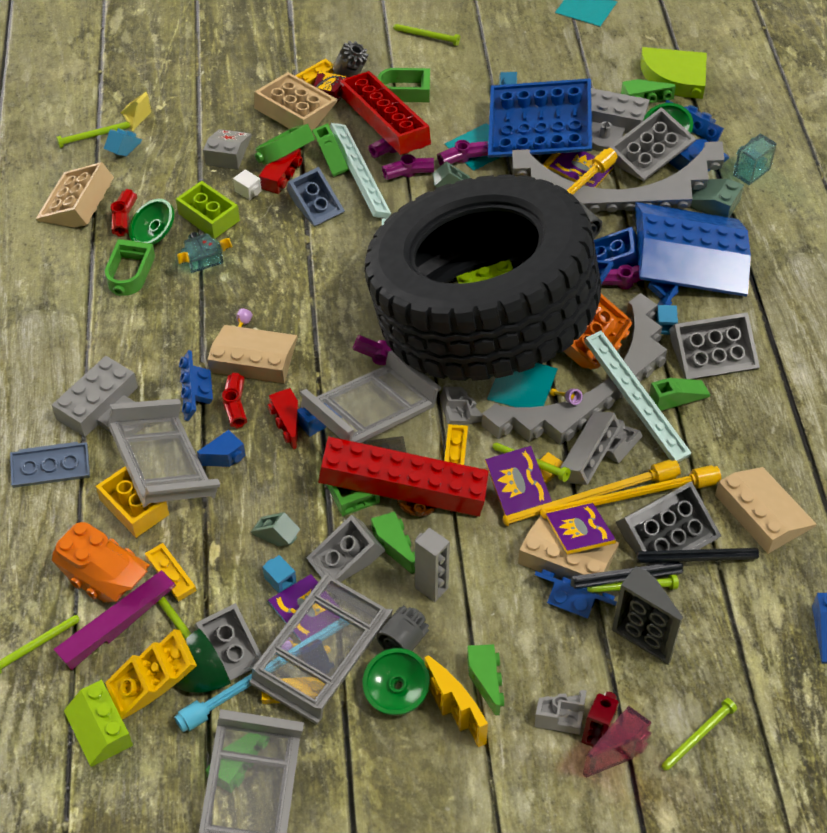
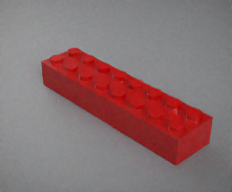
(385, 112)
(404, 476)

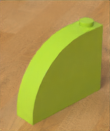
(676, 67)

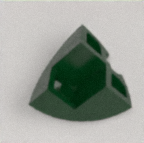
(209, 672)

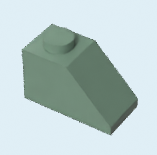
(448, 174)
(276, 529)

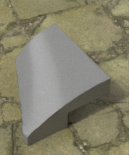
(459, 407)
(623, 442)
(561, 712)

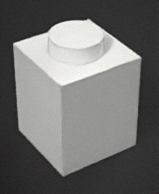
(247, 184)

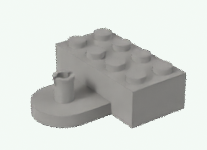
(614, 115)
(90, 398)

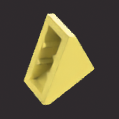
(137, 110)

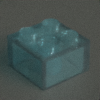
(754, 159)

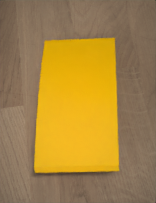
(150, 674)
(454, 699)

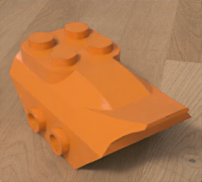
(613, 325)
(97, 563)

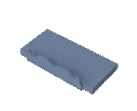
(49, 464)

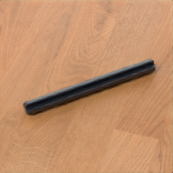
(697, 555)
(619, 576)

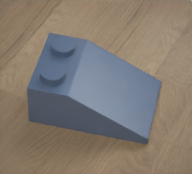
(314, 197)

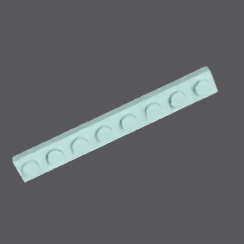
(360, 171)
(637, 397)

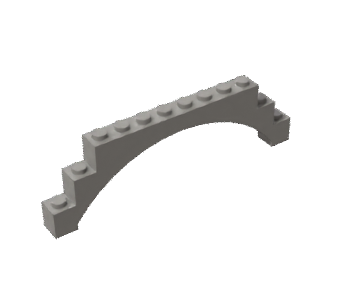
(670, 192)
(564, 419)

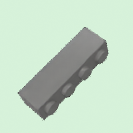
(591, 447)
(431, 564)

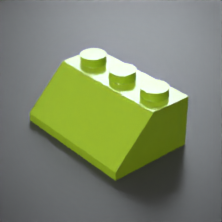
(97, 724)

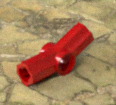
(120, 211)
(232, 400)

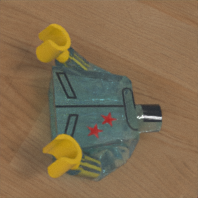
(202, 251)

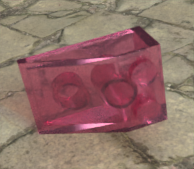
(619, 743)

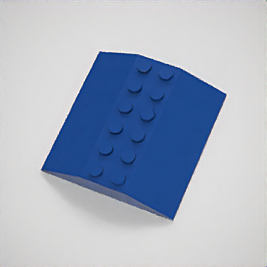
(540, 117)
(692, 249)

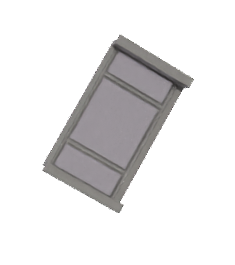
(373, 401)
(158, 452)
(318, 647)
(251, 774)

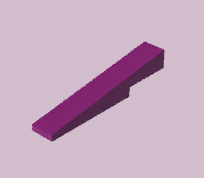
(114, 620)

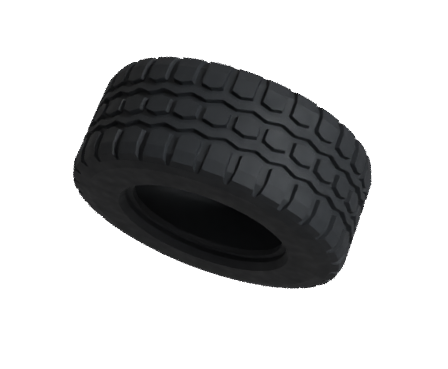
(493, 322)

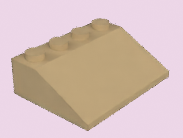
(293, 102)
(76, 196)
(252, 353)
(763, 508)
(544, 551)

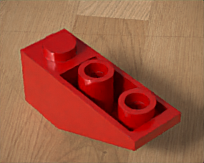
(277, 173)
(284, 408)

